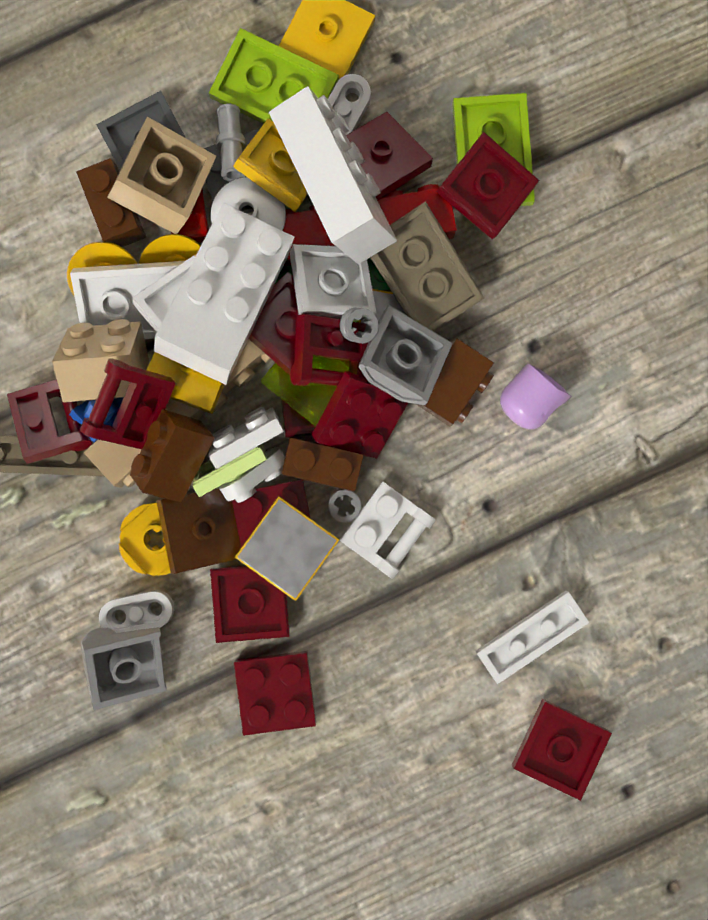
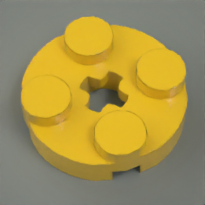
(135, 540)

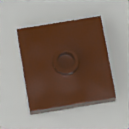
(199, 531)

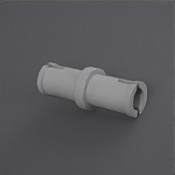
(230, 140)

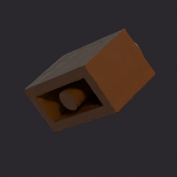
(113, 220)
(459, 378)
(171, 456)
(322, 464)

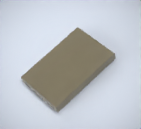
(426, 271)

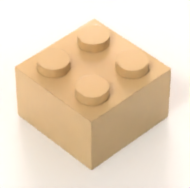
(162, 176)
(85, 352)

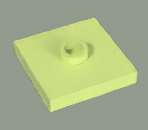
(210, 478)

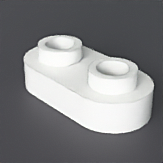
(350, 111)
(244, 486)
(137, 611)

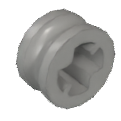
(357, 313)
(333, 509)

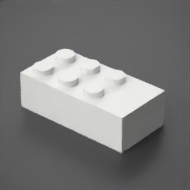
(333, 174)
(223, 293)

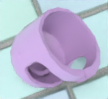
(532, 397)

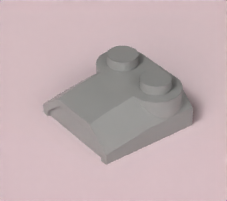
(404, 358)
(122, 665)

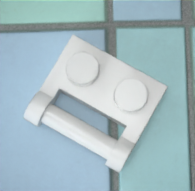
(376, 524)

